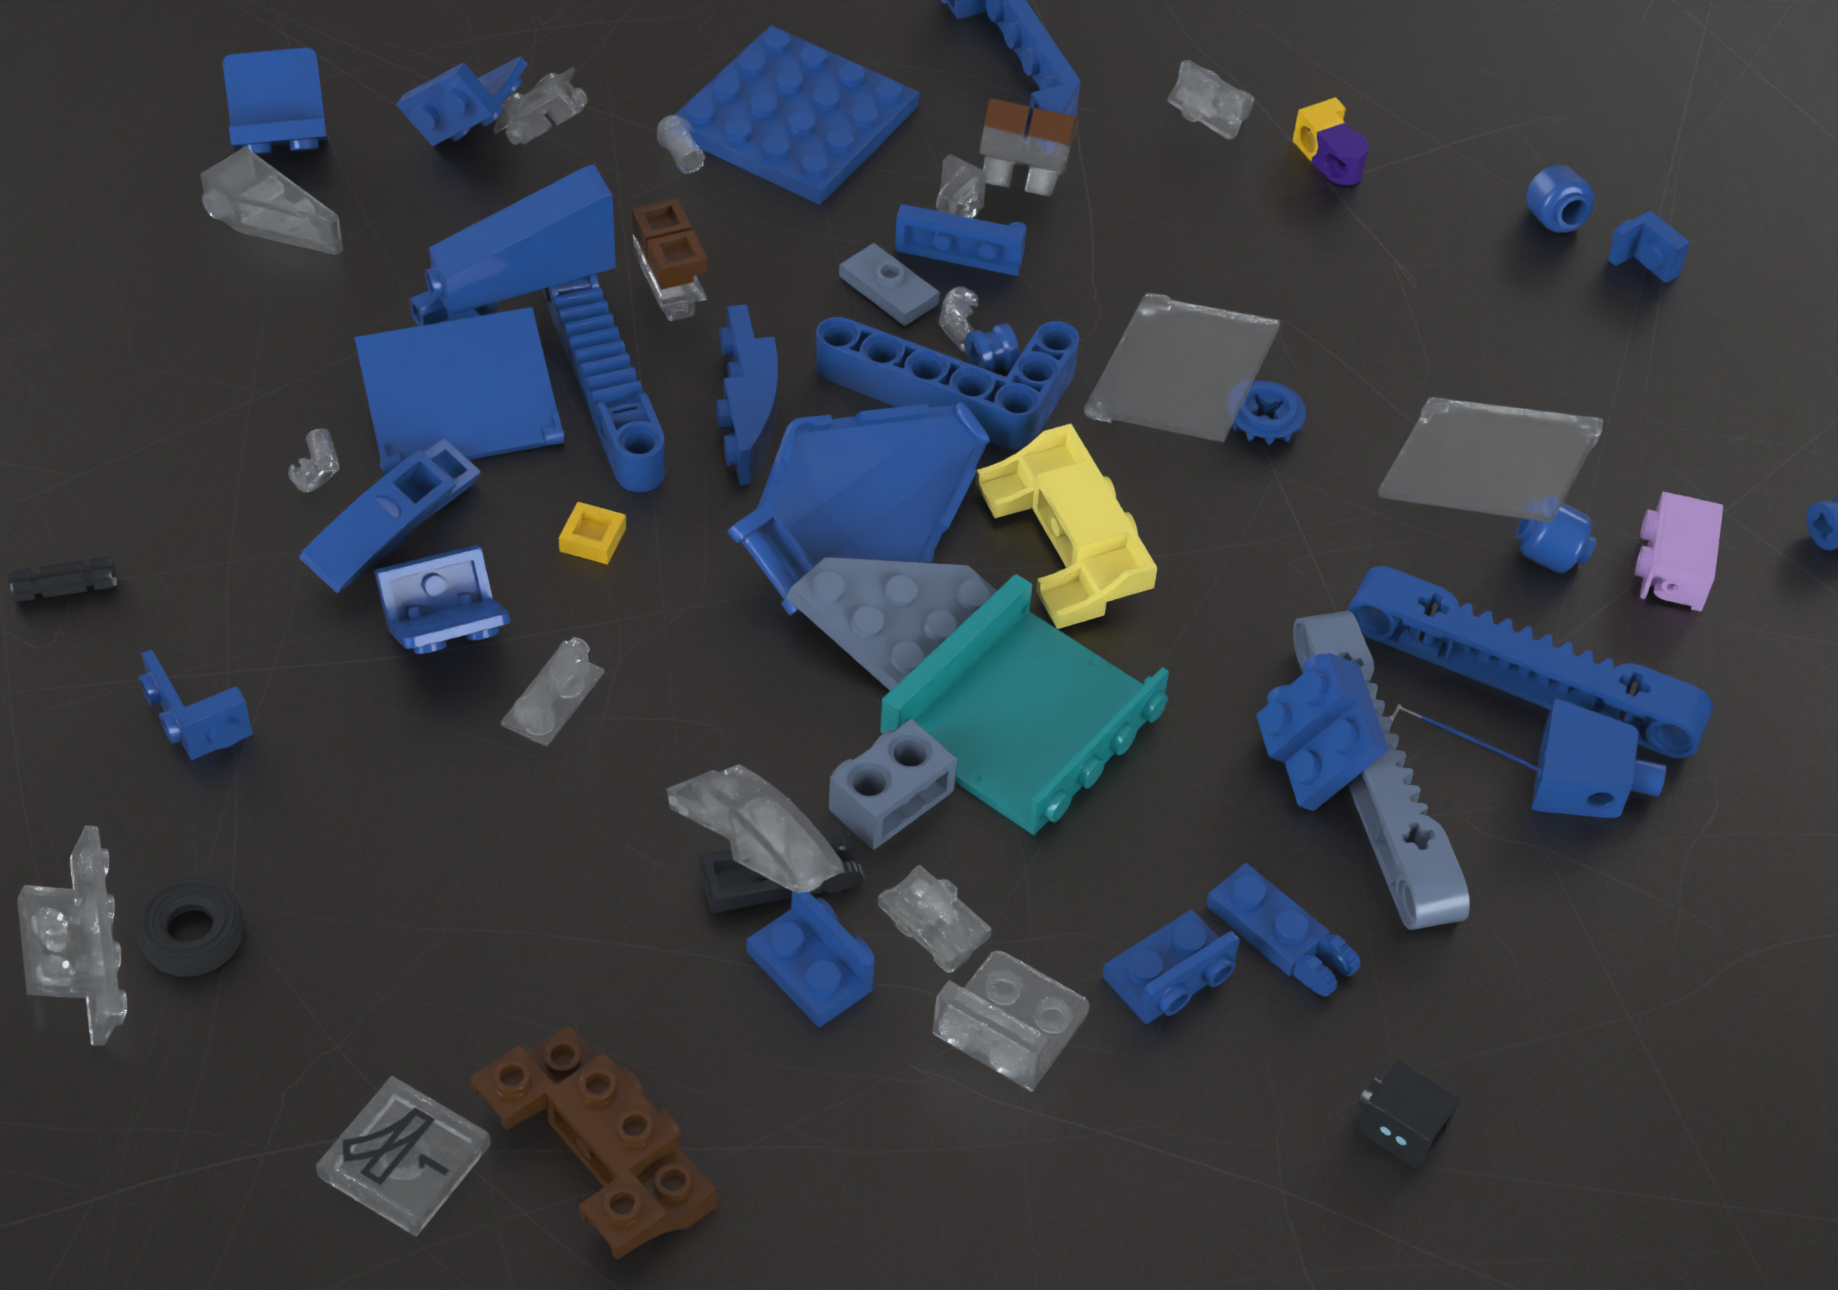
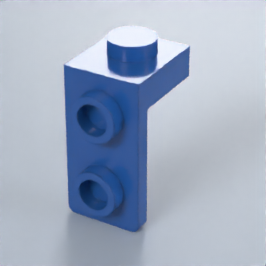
(202, 725)

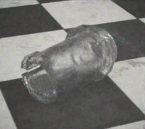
(676, 136)

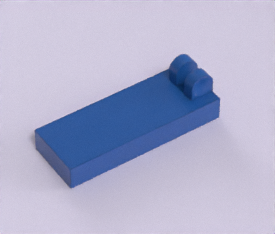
(960, 239)

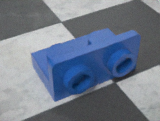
(814, 958)
(1171, 966)

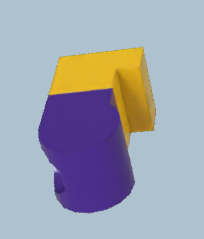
(1330, 142)

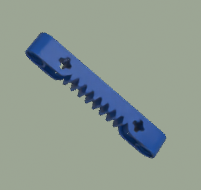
(608, 383)
(1399, 606)

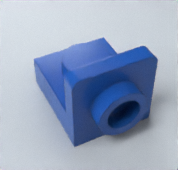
(1652, 244)

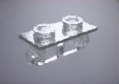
(551, 95)
(554, 693)

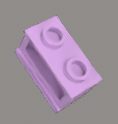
(1680, 549)

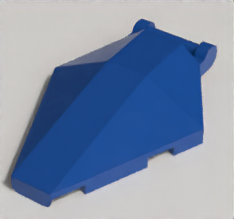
(862, 489)

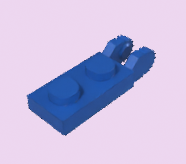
(1282, 930)

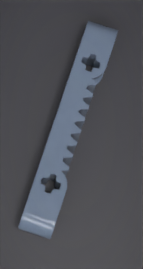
(1406, 841)

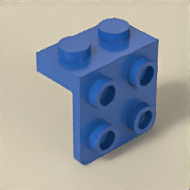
(274, 100)
(460, 100)
(439, 600)

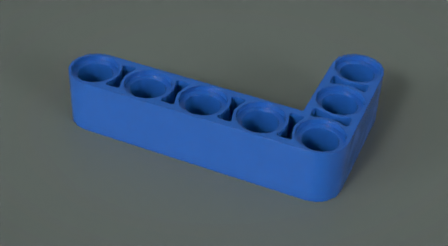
(908, 374)

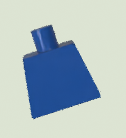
(1590, 764)

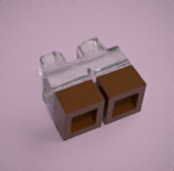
(1045, 149)
(669, 256)

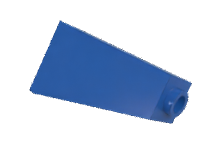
(528, 245)

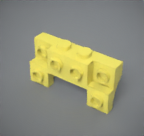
(1080, 518)

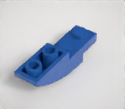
(749, 394)
(388, 513)

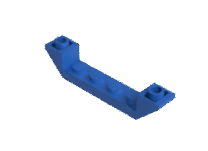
(1035, 48)

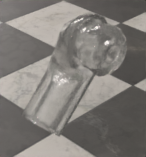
(954, 314)

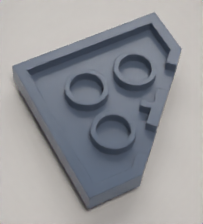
(889, 610)

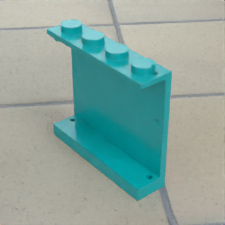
(1023, 708)

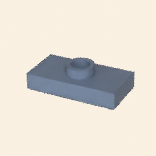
(889, 284)

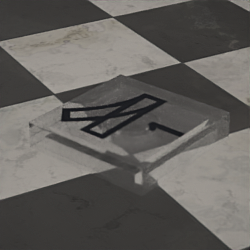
(403, 1155)

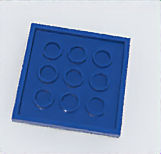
(797, 114)

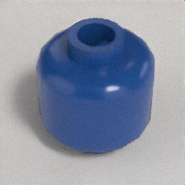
(1560, 198)
(1557, 543)

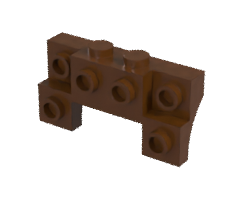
(612, 1131)

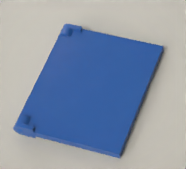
(461, 381)

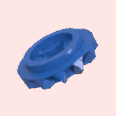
(1275, 399)

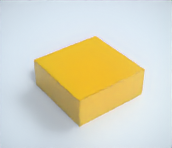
(592, 533)

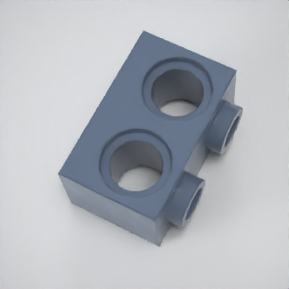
(904, 776)

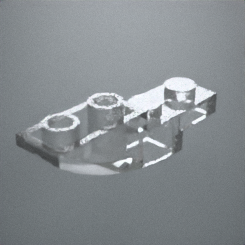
(762, 826)

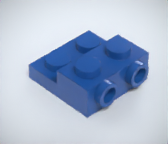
(1322, 728)

